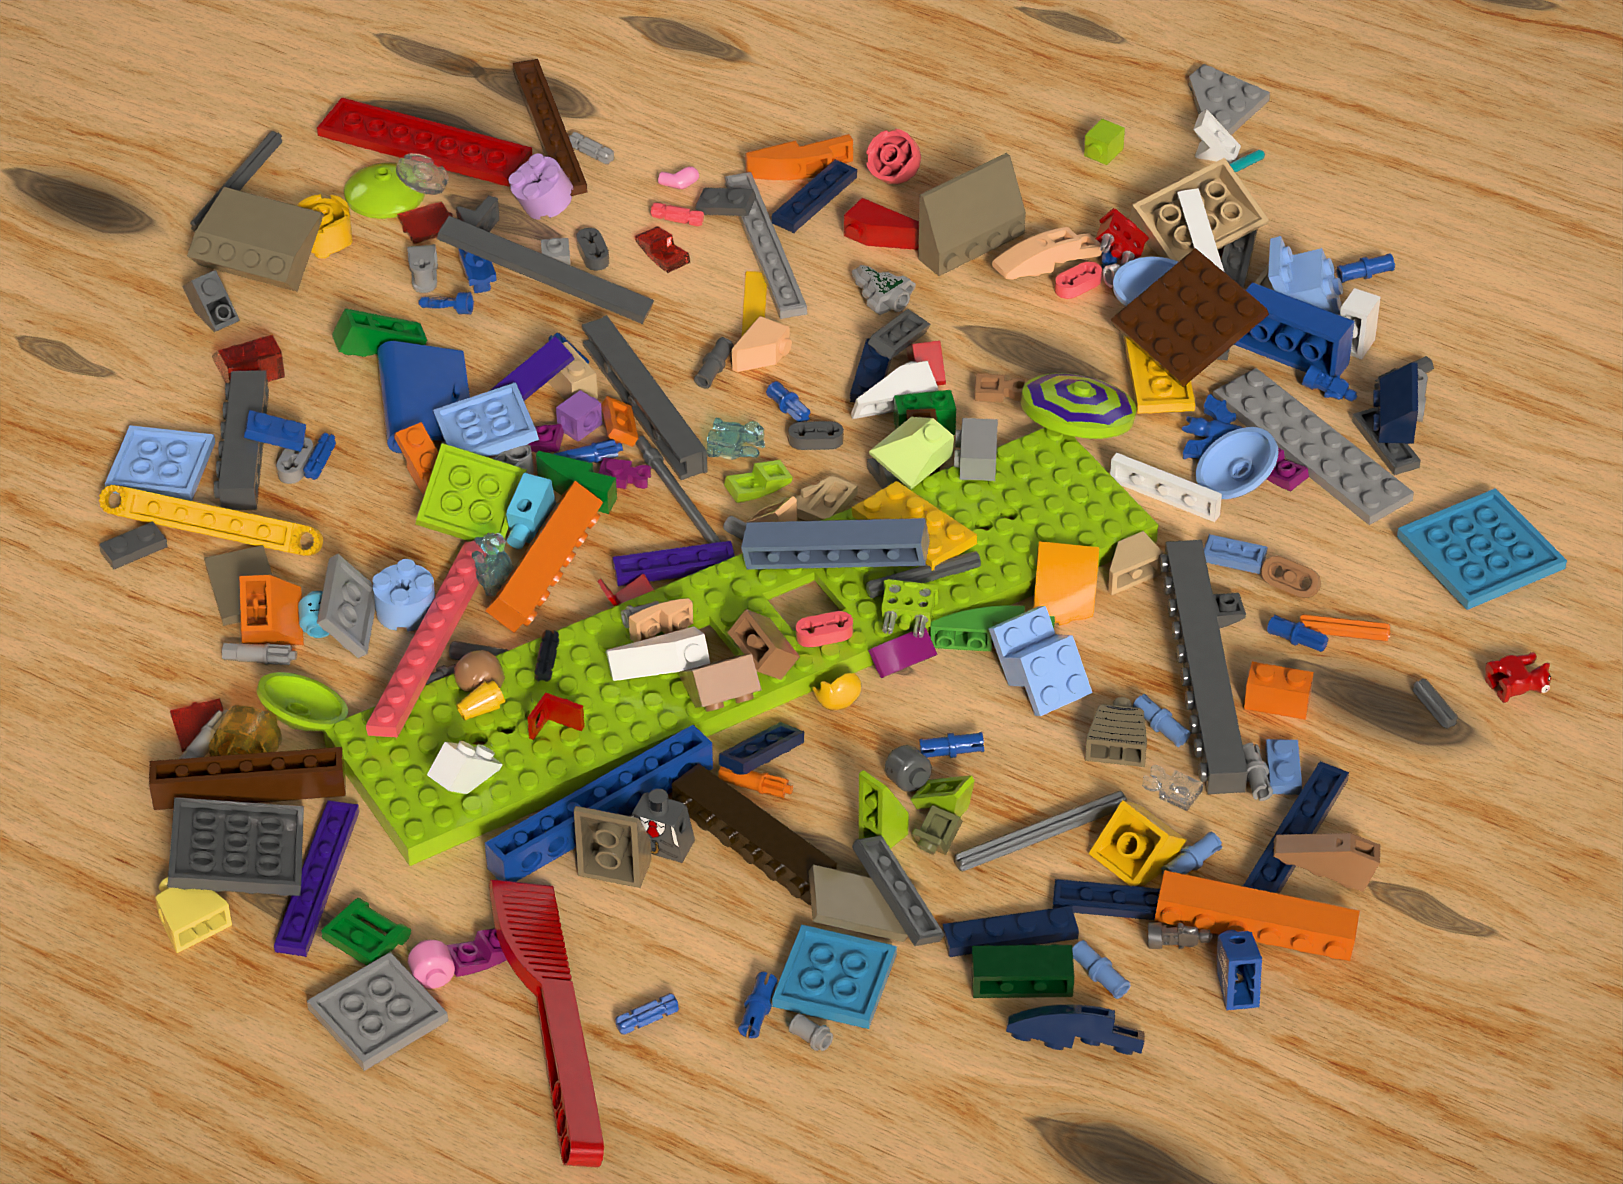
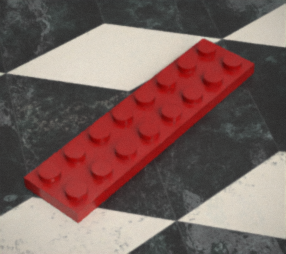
(404, 134)

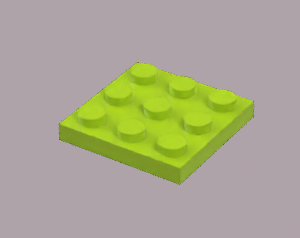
(468, 494)

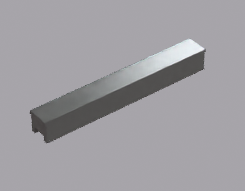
(648, 401)

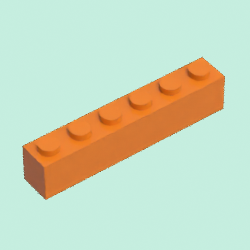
(544, 557)
(1268, 915)

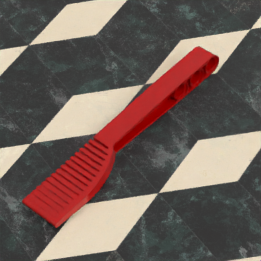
(534, 947)

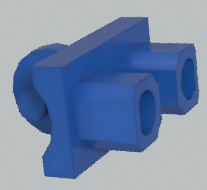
(477, 271)

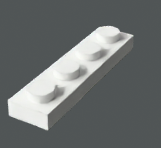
(1166, 487)

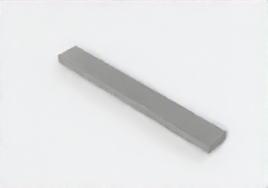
(769, 252)

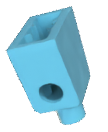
(529, 509)

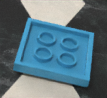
(834, 976)

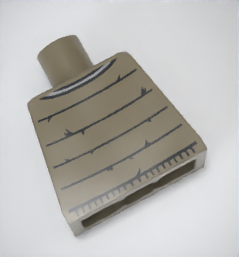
(1117, 735)

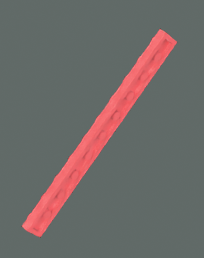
(426, 646)

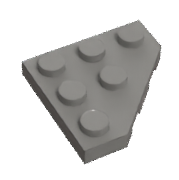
(1226, 97)

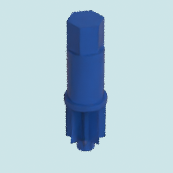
(594, 452)

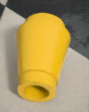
(480, 701)

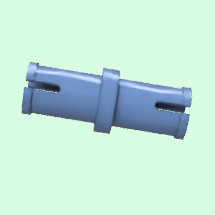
(1162, 720)
(1193, 856)
(1100, 969)

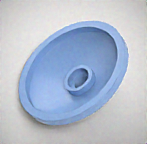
(1138, 275)
(1238, 462)

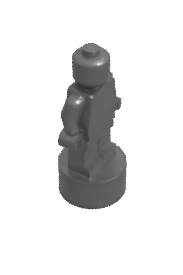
(1182, 935)

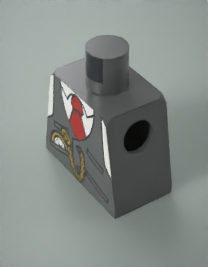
(666, 825)

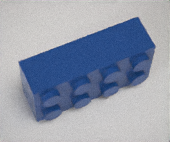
(1299, 333)

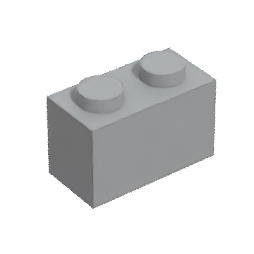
(977, 450)

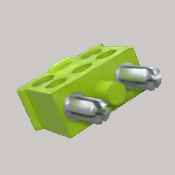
(908, 605)

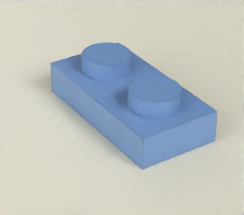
(1284, 766)

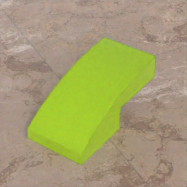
(763, 480)

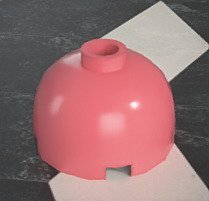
(893, 157)

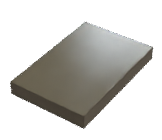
(224, 578)
(851, 904)

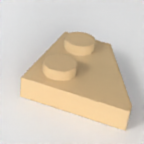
(825, 499)

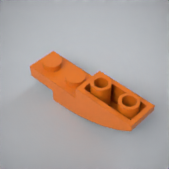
(793, 162)
(419, 453)

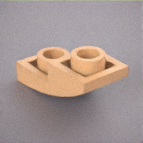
(663, 617)

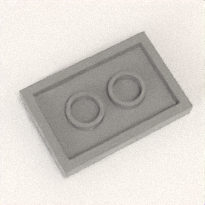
(347, 606)

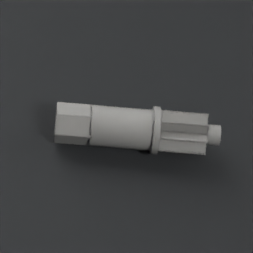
(259, 653)
(200, 745)

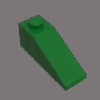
(364, 332)

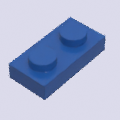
(275, 430)

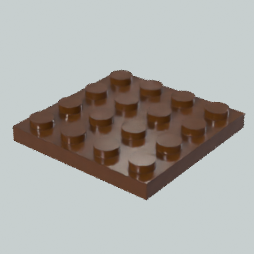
(1189, 317)

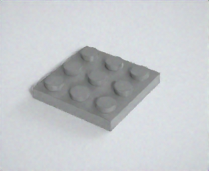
(377, 1011)

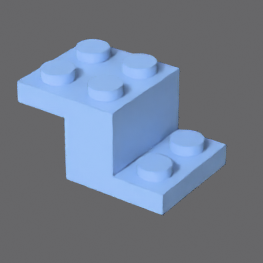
(1304, 276)
(1040, 660)

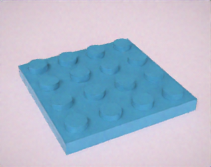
(1481, 548)

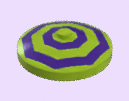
(1078, 405)

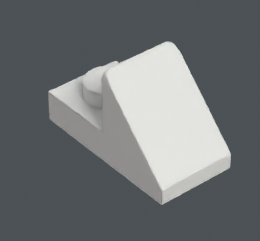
(1215, 139)

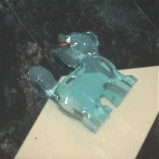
(731, 436)
(496, 564)

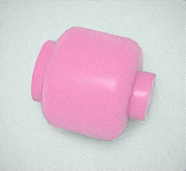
(431, 963)

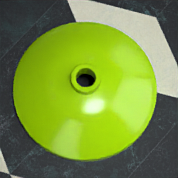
(379, 192)
(301, 701)

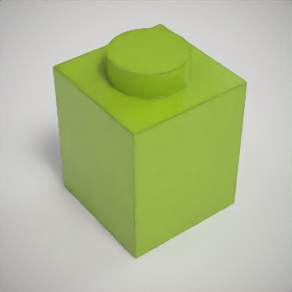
(1104, 141)

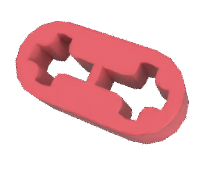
(1078, 280)
(824, 629)

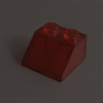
(251, 356)

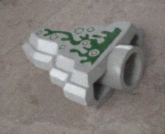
(883, 289)

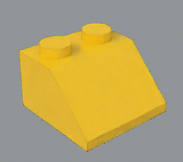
(1136, 844)

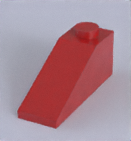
(880, 226)

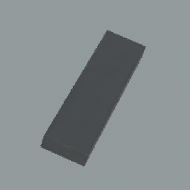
(898, 890)

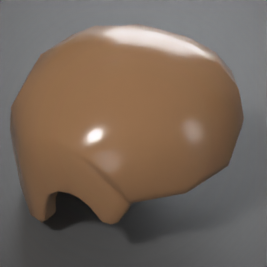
(476, 668)

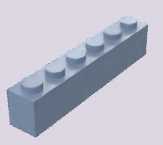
(835, 543)

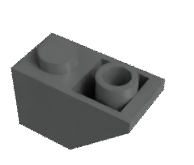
(211, 301)

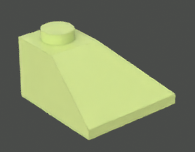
(914, 450)

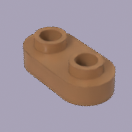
(1292, 577)

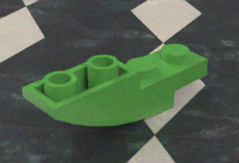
(971, 627)

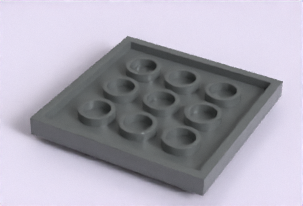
(236, 847)

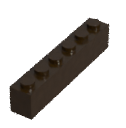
(749, 830)

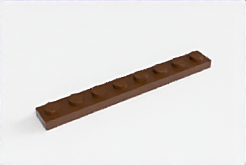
(548, 121)

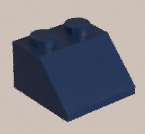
(1397, 405)

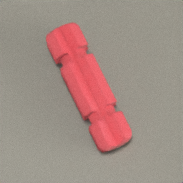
(677, 214)

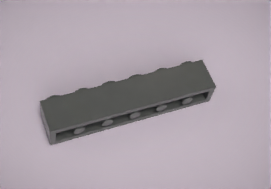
(241, 457)

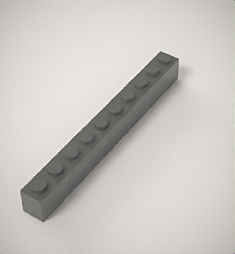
(1204, 669)

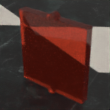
(424, 222)
(192, 718)

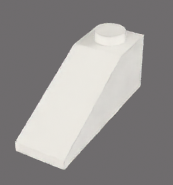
(906, 379)
(659, 655)

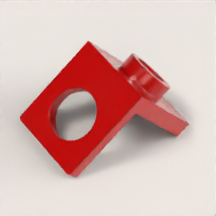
(634, 589)
(556, 710)

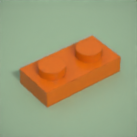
(619, 421)

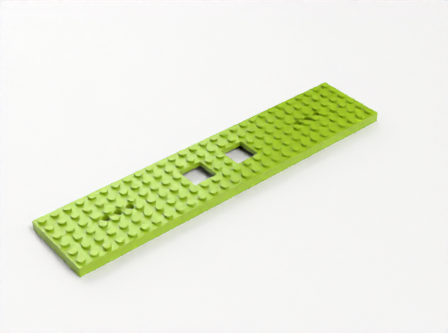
(1039, 480)

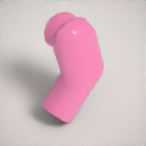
(679, 180)

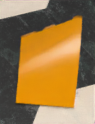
(1066, 580)

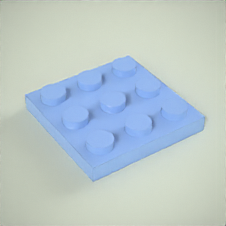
(487, 422)
(161, 461)

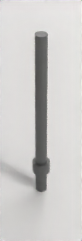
(655, 460)

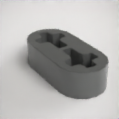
(589, 250)
(816, 435)

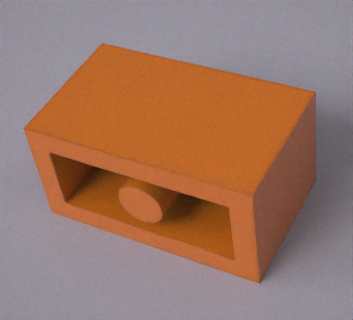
(1278, 690)

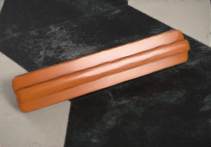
(1347, 627)

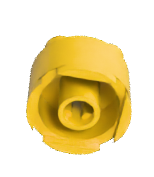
(335, 228)

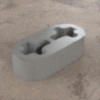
(289, 458)

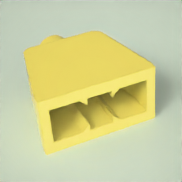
(191, 914)

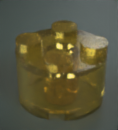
(246, 732)

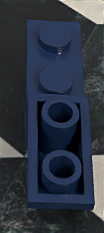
(1061, 1023)

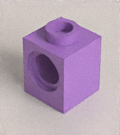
(579, 415)

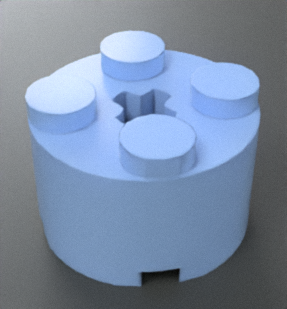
(403, 595)

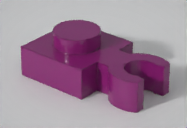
(625, 473)

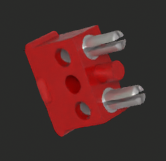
(1120, 237)

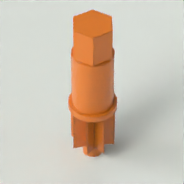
(758, 782)

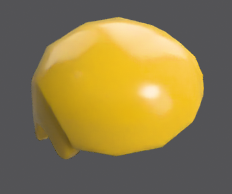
(839, 693)

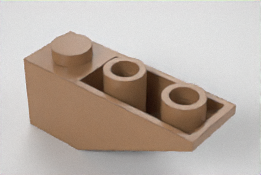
(1334, 856)

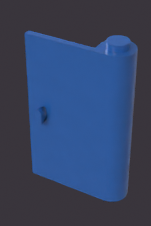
(416, 382)

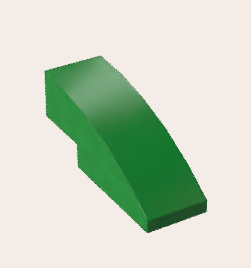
(565, 471)

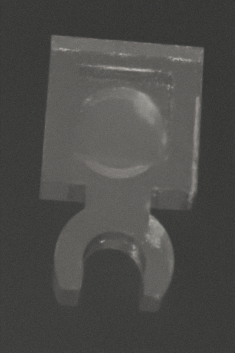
(1175, 789)

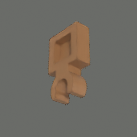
(995, 387)

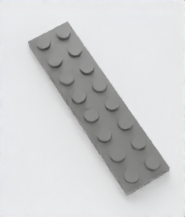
(1312, 443)

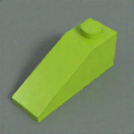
(880, 811)

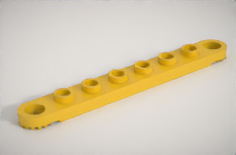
(211, 520)

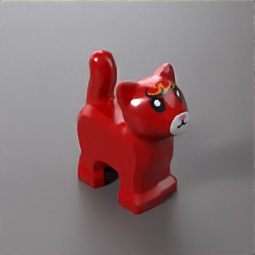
(1515, 678)

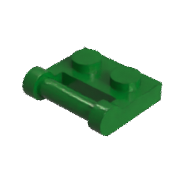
(361, 940)

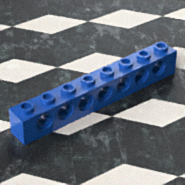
(552, 830)

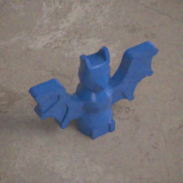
(1211, 430)

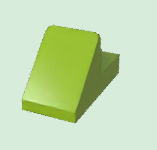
(948, 794)

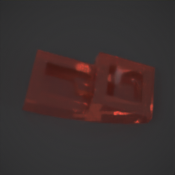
(661, 249)

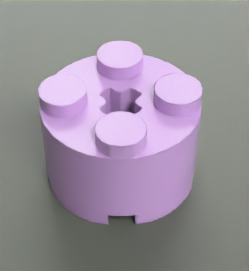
(541, 187)

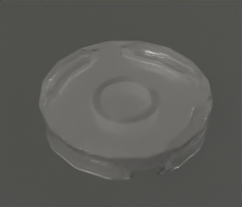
(421, 174)

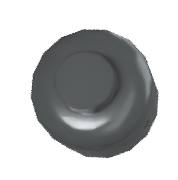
(908, 768)

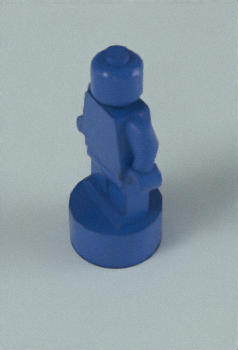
(462, 303)
(1333, 387)

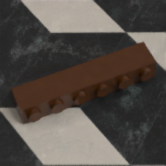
(249, 777)

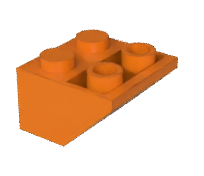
(269, 611)

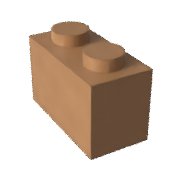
(762, 639)

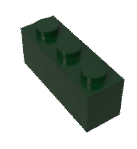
(1022, 971)

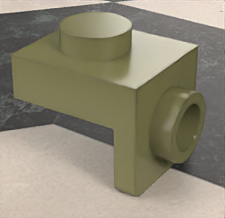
(937, 831)

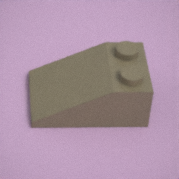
(611, 847)

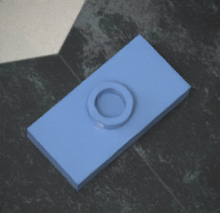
(1235, 554)

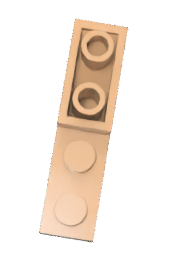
(1041, 252)

